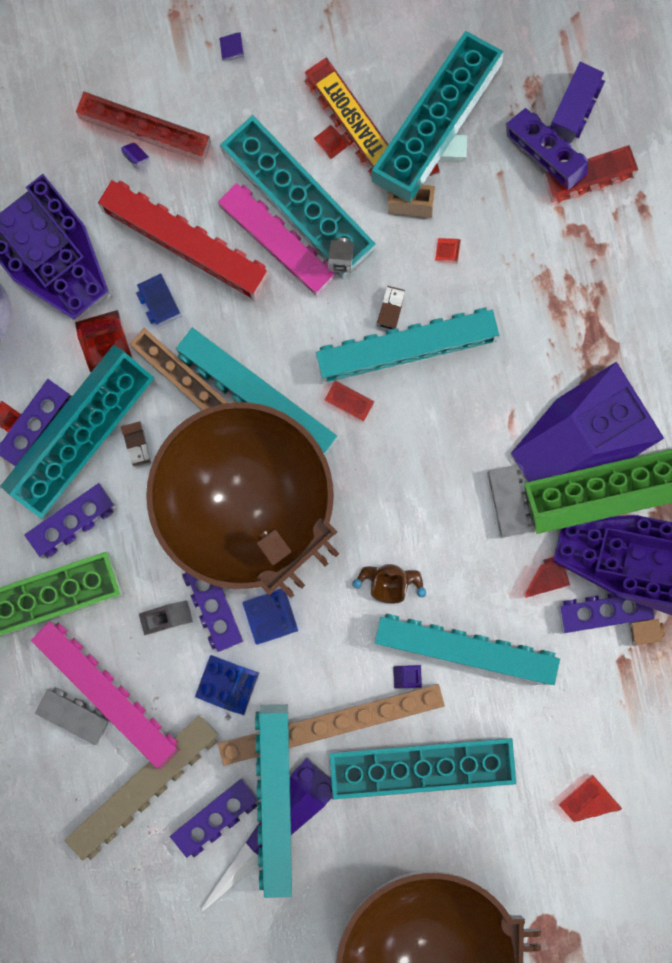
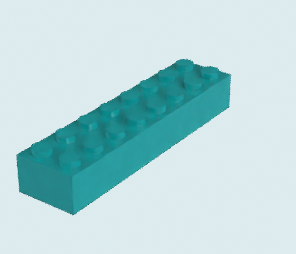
(437, 116)
(293, 191)
(408, 345)
(244, 384)
(77, 431)
(468, 651)
(422, 768)
(275, 801)

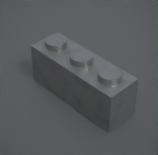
(509, 501)
(72, 715)

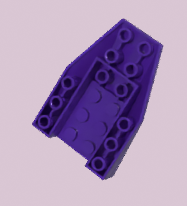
(50, 250)
(588, 428)
(622, 556)

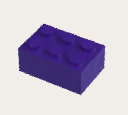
(577, 102)

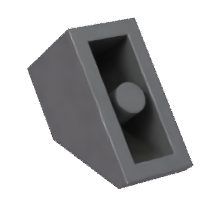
(340, 255)
(165, 617)

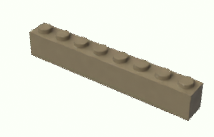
(139, 789)

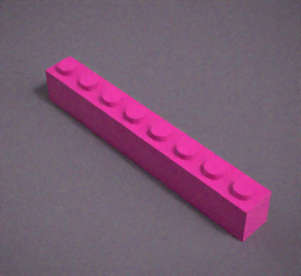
(105, 695)

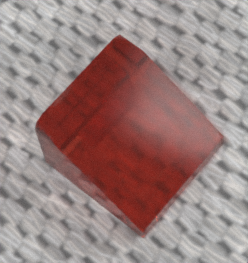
(331, 142)
(448, 250)
(8, 416)

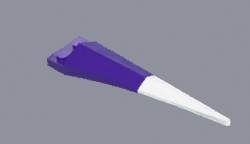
(308, 795)

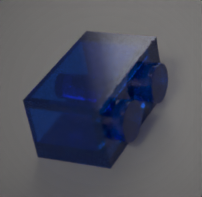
(158, 300)

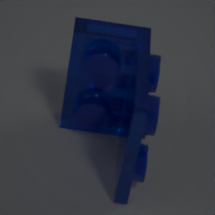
(270, 616)
(227, 685)

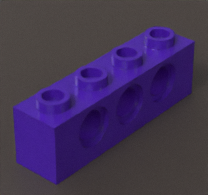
(568, 172)
(21, 428)
(38, 535)
(208, 619)
(571, 623)
(183, 836)

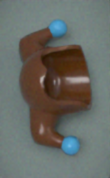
(390, 582)

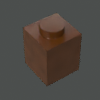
(272, 545)

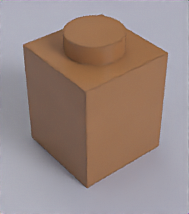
(647, 632)

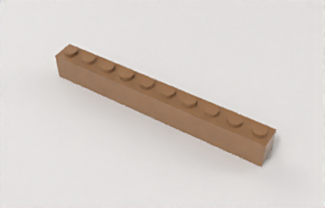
(341, 722)

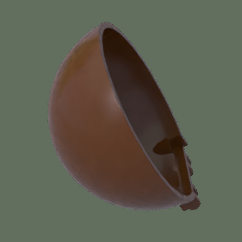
(228, 480)
(433, 921)

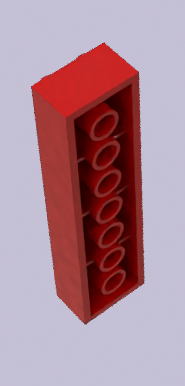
(184, 240)

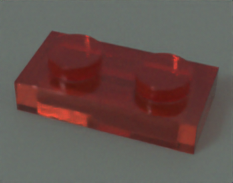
(349, 401)

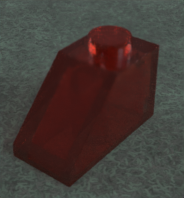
(547, 578)

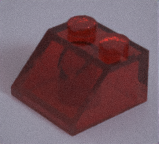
(99, 335)

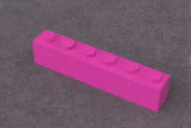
(276, 239)

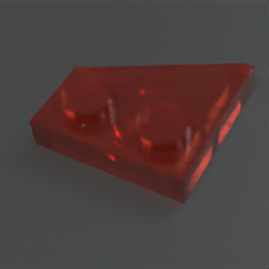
(589, 801)

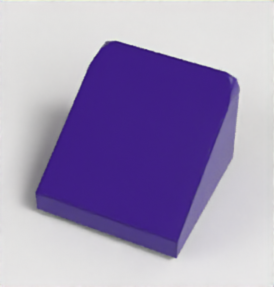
(231, 46)
(134, 154)
(407, 676)

